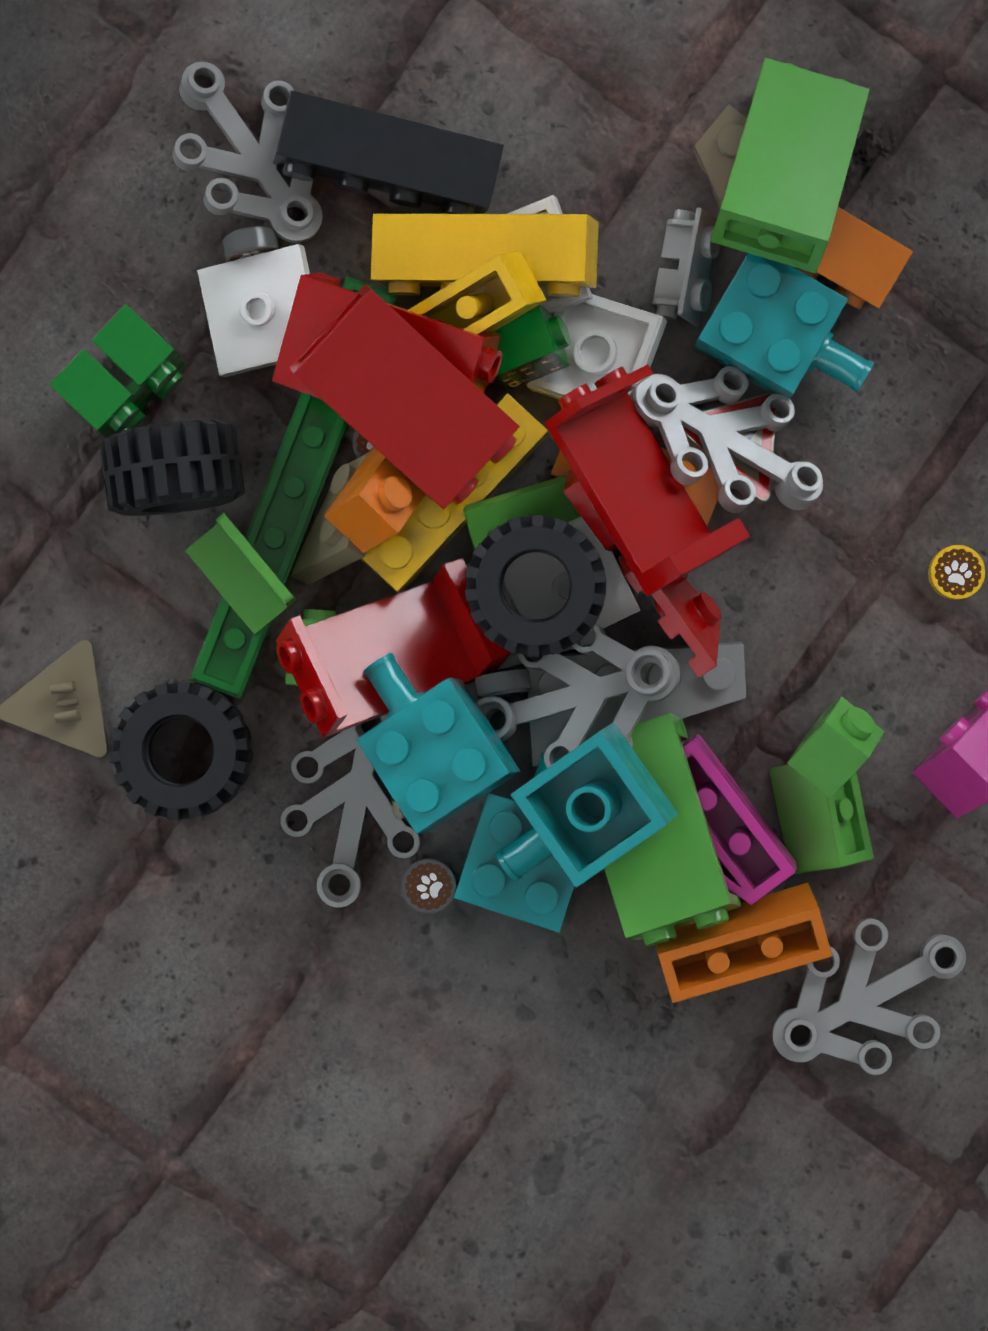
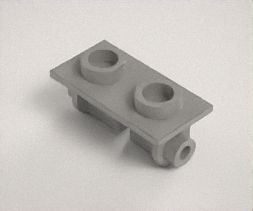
(688, 289)

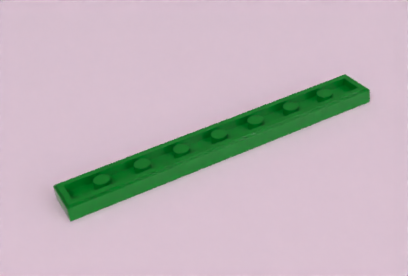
(278, 529)

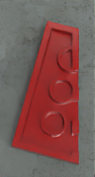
(679, 604)

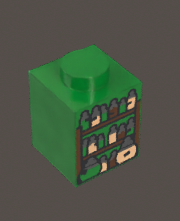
(532, 347)

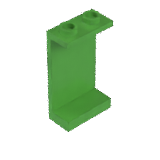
(790, 165)
(676, 871)

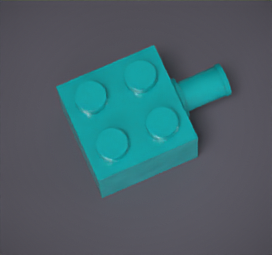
(778, 327)
(433, 747)
(587, 809)
(538, 896)

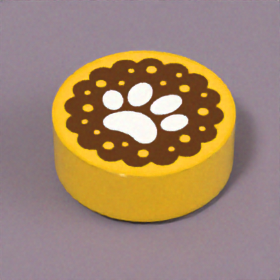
(956, 572)

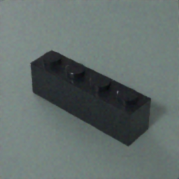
(386, 155)

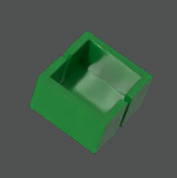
(136, 352)

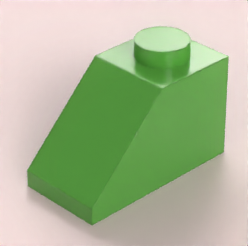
(836, 746)

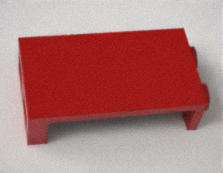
(321, 299)
(405, 398)
(633, 483)
(423, 628)

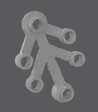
(251, 163)
(722, 438)
(589, 692)
(358, 791)
(860, 1002)

